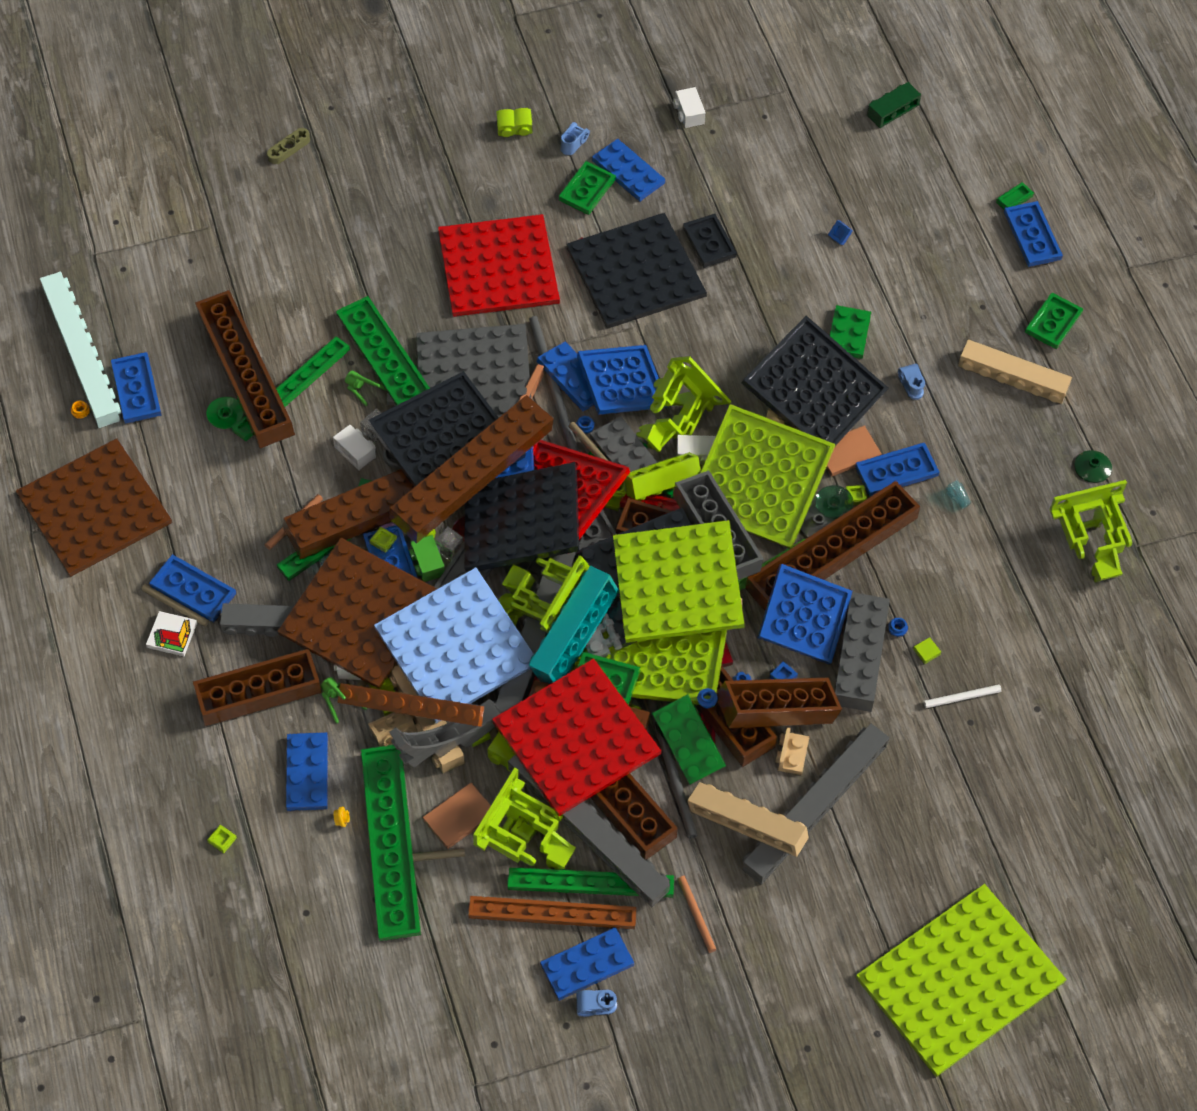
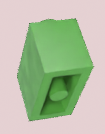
(427, 559)

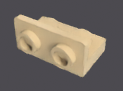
(382, 727)
(793, 753)

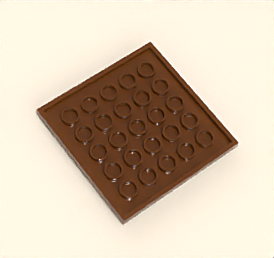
(93, 507)
(345, 603)

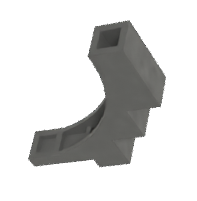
(418, 746)

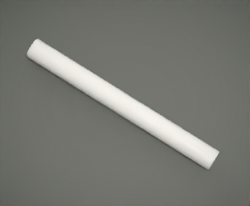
(962, 696)

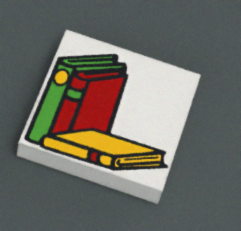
(171, 633)

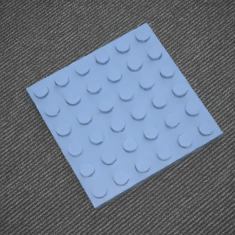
(456, 642)

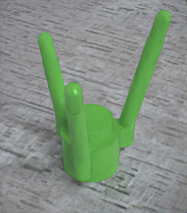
(356, 380)
(331, 689)

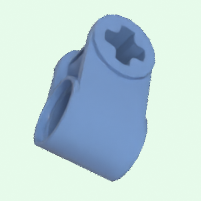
(573, 139)
(912, 381)
(593, 1002)

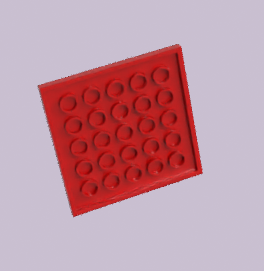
(498, 265)
(596, 478)
(576, 737)

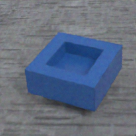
(840, 232)
(783, 671)

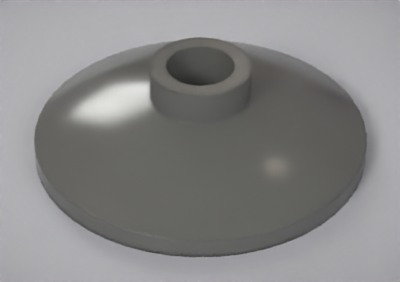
(810, 524)

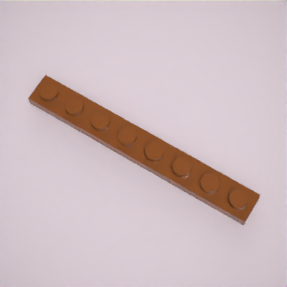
(412, 704)
(552, 912)

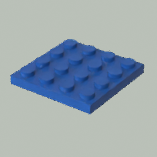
(619, 378)
(805, 614)

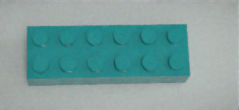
(574, 626)

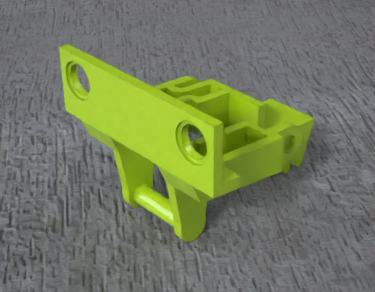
(694, 402)
(1106, 512)
(520, 581)
(516, 804)

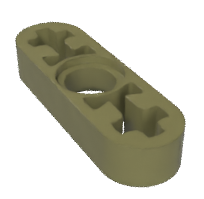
(292, 139)

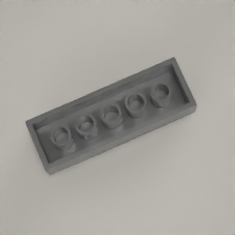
(706, 503)
(861, 651)

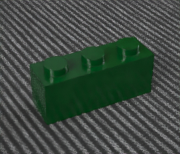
(893, 104)

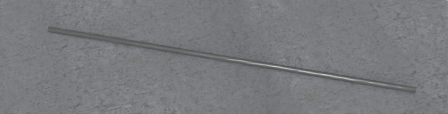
(651, 704)

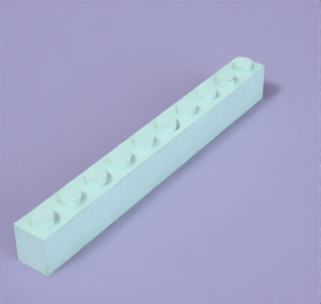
(80, 350)

